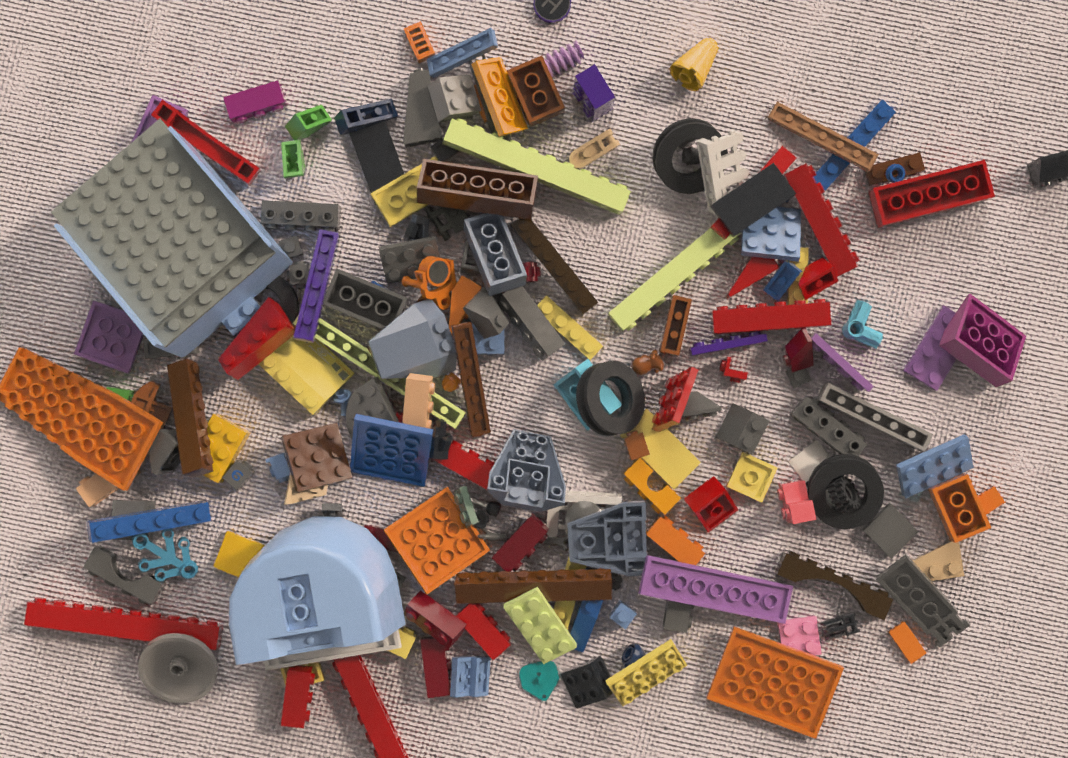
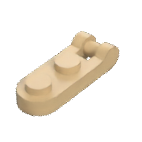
(593, 150)

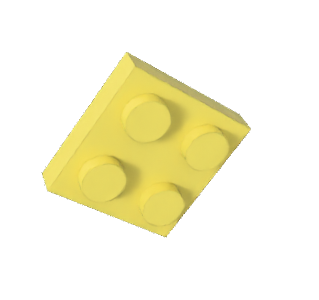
(751, 477)

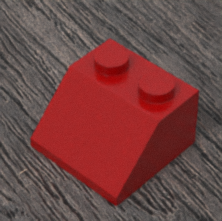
(711, 504)

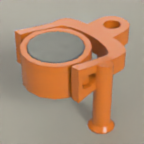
(434, 272)

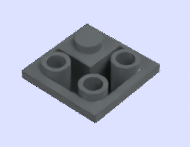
(699, 404)

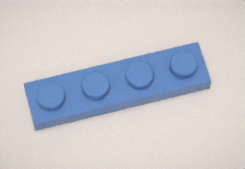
(462, 53)

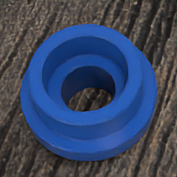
(900, 176)

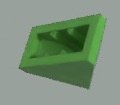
(292, 159)

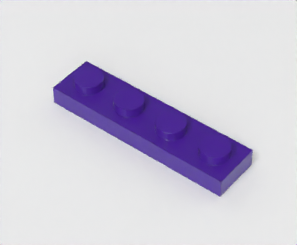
(736, 341)

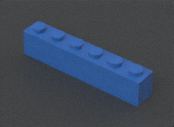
(148, 521)

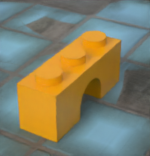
(662, 499)

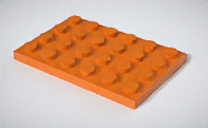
(774, 682)

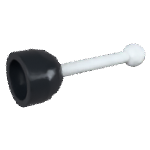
(492, 507)

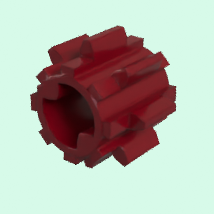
(532, 271)

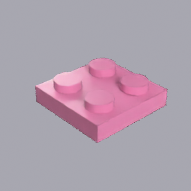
(801, 634)

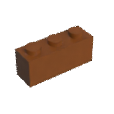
(675, 325)

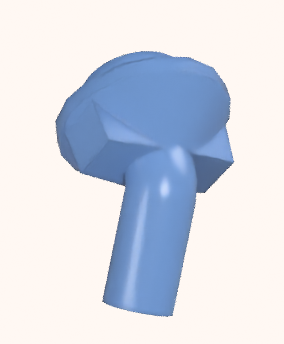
(342, 396)

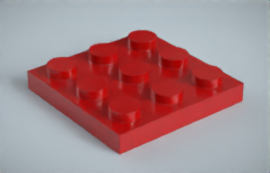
(674, 400)

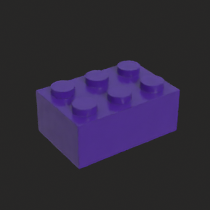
(593, 93)

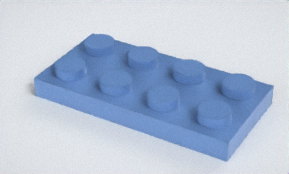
(935, 466)

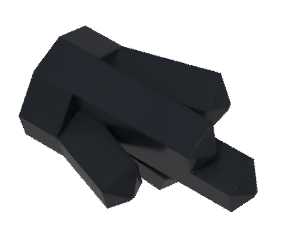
(417, 228)
(440, 441)

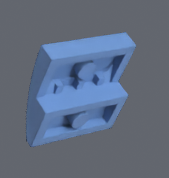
(470, 676)

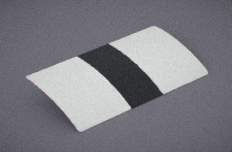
(808, 460)

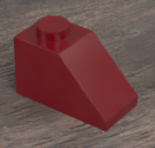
(799, 352)

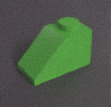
(307, 122)

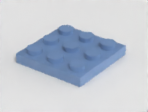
(774, 236)

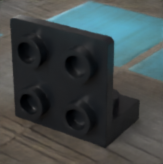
(587, 682)

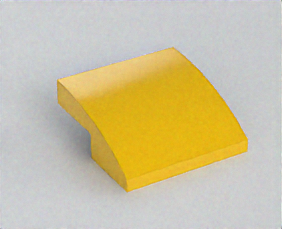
(236, 553)

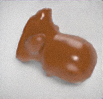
(646, 363)

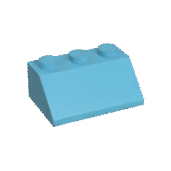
(568, 385)

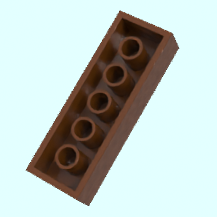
(477, 189)

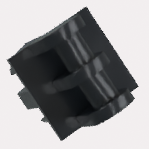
(840, 626)

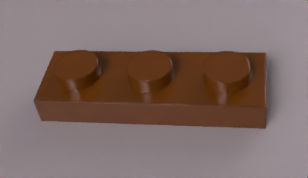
(911, 163)

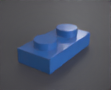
(782, 280)

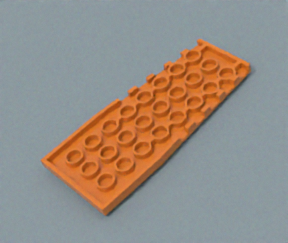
(80, 416)

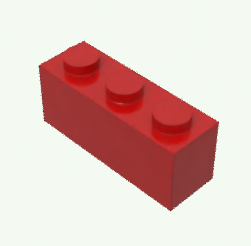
(484, 629)
(297, 696)

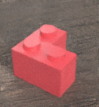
(796, 502)

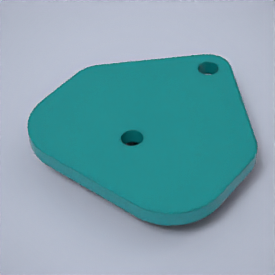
(539, 684)

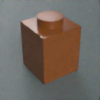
(636, 445)

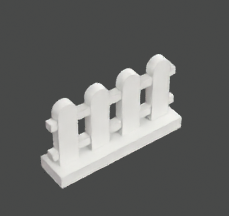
(713, 164)
(573, 497)

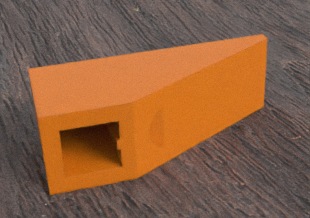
(461, 295)

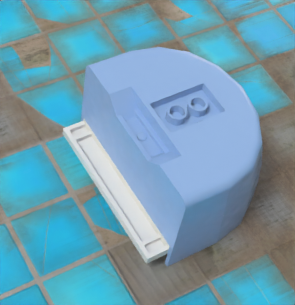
(316, 597)

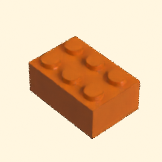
(959, 508)

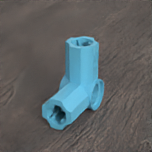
(863, 333)

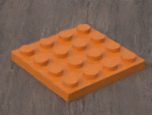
(435, 541)

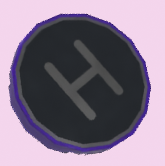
(552, 10)

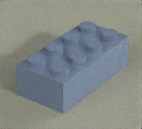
(494, 253)

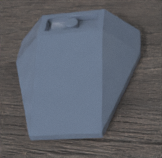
(528, 473)

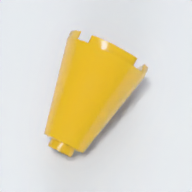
(695, 64)

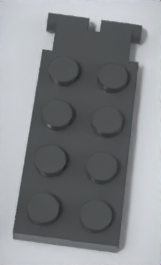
(922, 600)

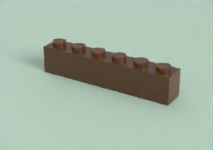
(190, 418)

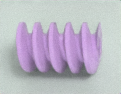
(564, 58)

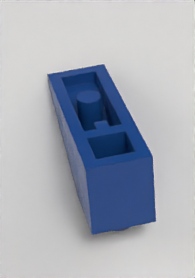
(585, 622)

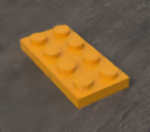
(499, 96)

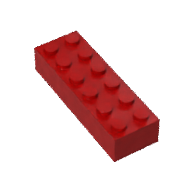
(931, 193)

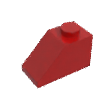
(817, 277)

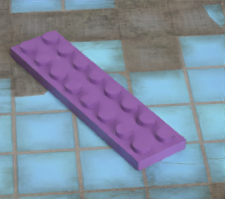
(715, 589)

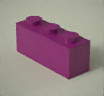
(255, 102)

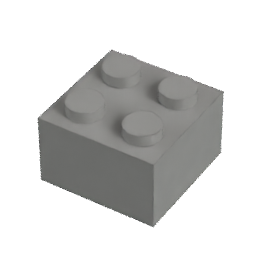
(454, 97)

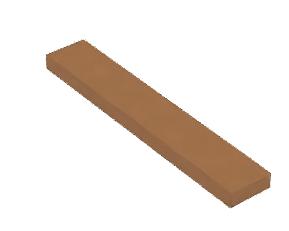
(822, 136)

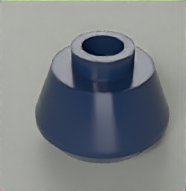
(632, 654)

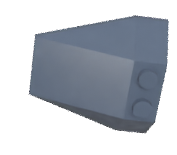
(415, 344)
(611, 539)

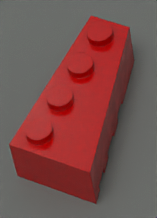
(257, 340)

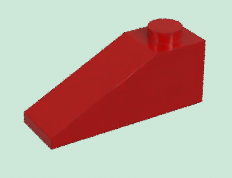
(753, 271)

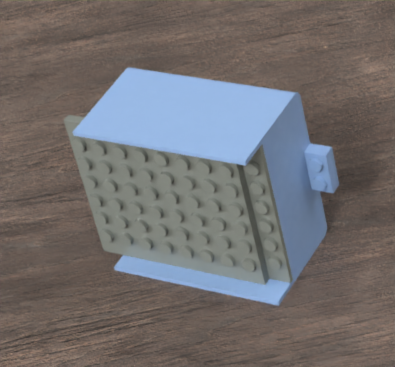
(171, 241)

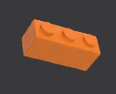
(675, 541)

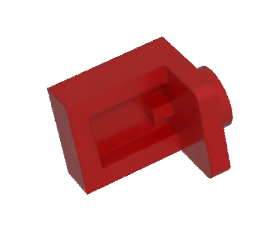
(734, 375)

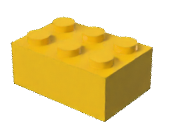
(226, 444)

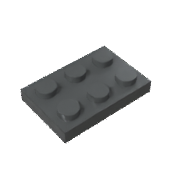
(404, 257)

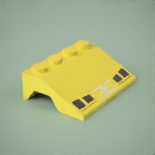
(307, 372)

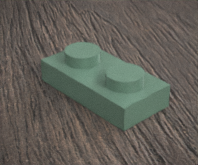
(466, 507)

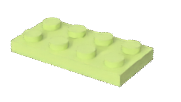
(540, 625)

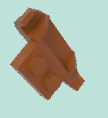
(145, 399)

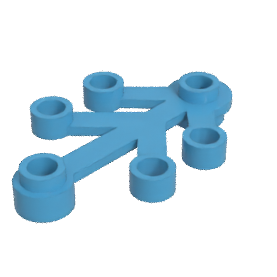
(167, 557)

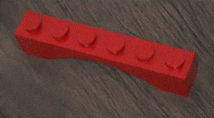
(207, 143)

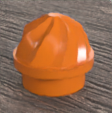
(451, 382)

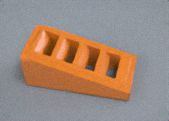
(427, 54)

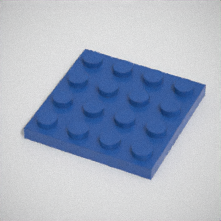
(390, 450)

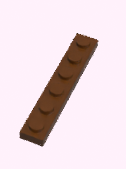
(471, 379)

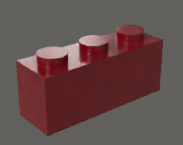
(521, 544)
(434, 619)
(436, 667)

